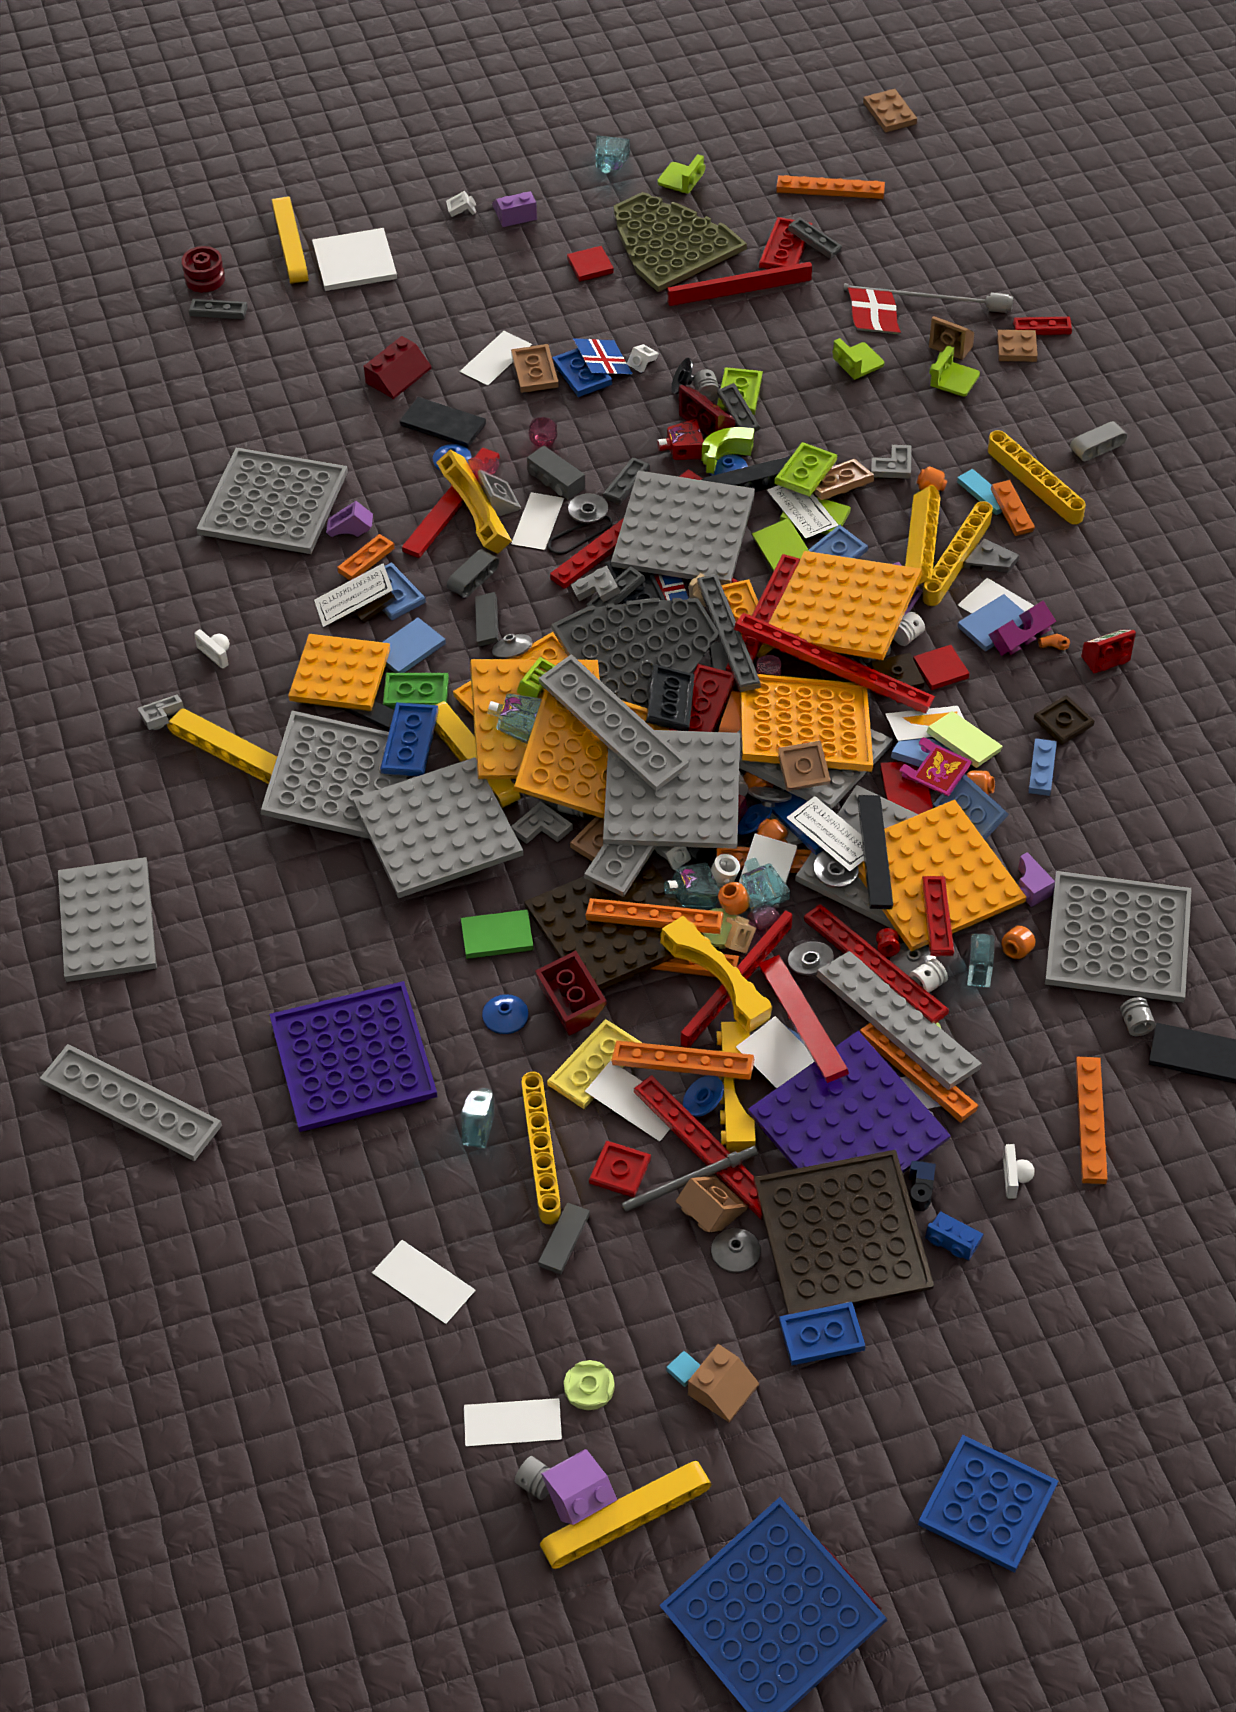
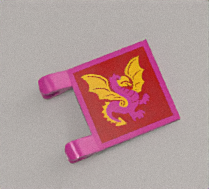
(939, 770)

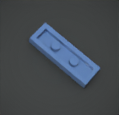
(1042, 767)

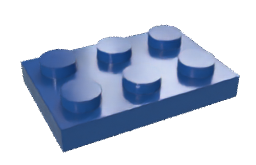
(578, 375)
(821, 1333)

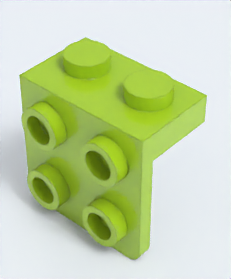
(683, 177)
(856, 359)
(952, 376)

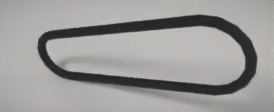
(583, 541)

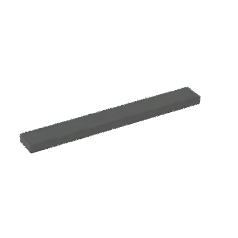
(730, 639)

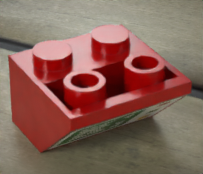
(1109, 650)

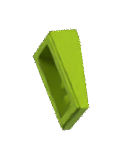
(529, 688)

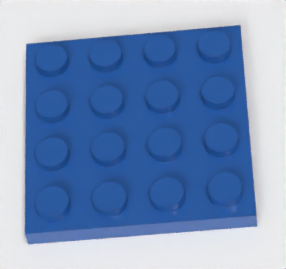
(988, 1503)

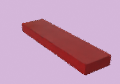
(937, 916)

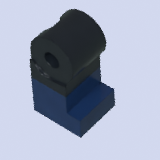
(922, 1190)

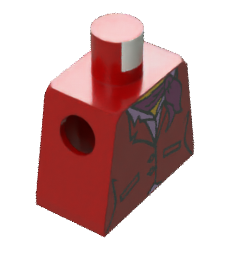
(683, 441)

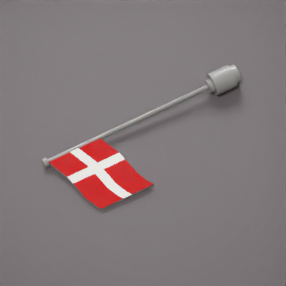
(876, 309)

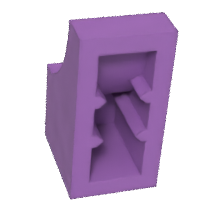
(351, 520)
(1035, 880)

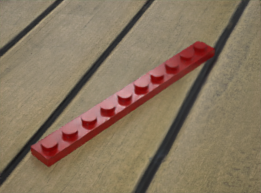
(594, 552)
(834, 663)

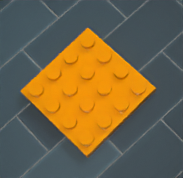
(339, 672)

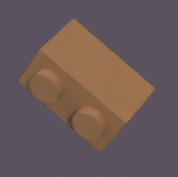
(950, 334)
(710, 1203)
(722, 1383)

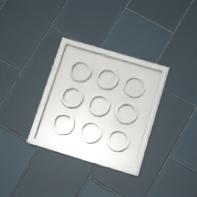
(354, 259)

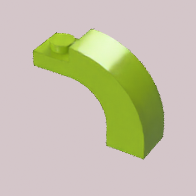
(726, 442)

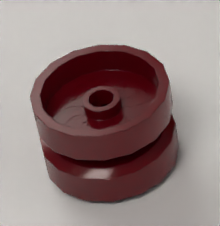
(203, 269)

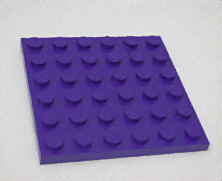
(352, 1056)
(849, 1116)

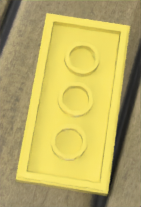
(587, 1063)

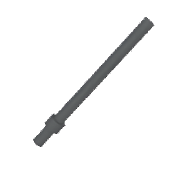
(733, 1159)

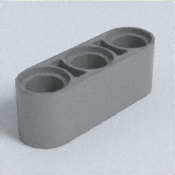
(1098, 441)

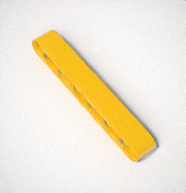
(290, 240)
(1036, 477)
(923, 531)
(957, 552)
(223, 744)
(463, 745)
(541, 1156)
(625, 1514)

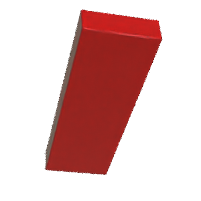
(1044, 325)

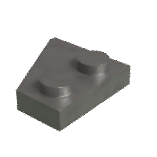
(992, 557)

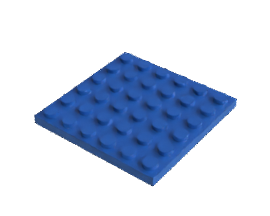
(773, 1612)

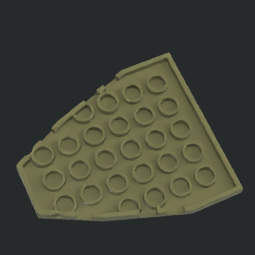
(671, 240)

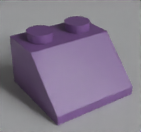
(515, 209)
(578, 1487)

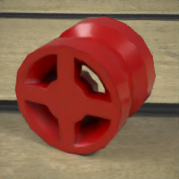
(888, 942)

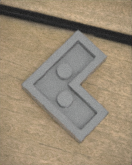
(895, 467)
(599, 581)
(156, 713)
(541, 819)

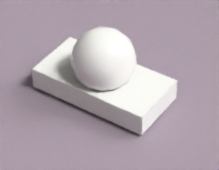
(213, 647)
(1015, 1171)

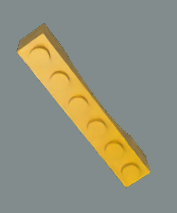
(488, 525)
(687, 943)
(739, 1126)

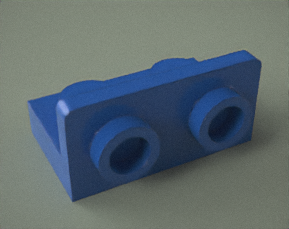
(953, 1236)

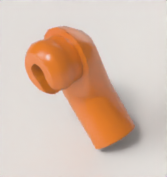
(1055, 640)

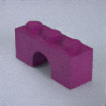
(1035, 620)

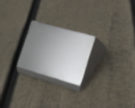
(498, 493)

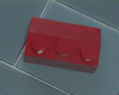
(396, 367)
(708, 415)
(571, 992)

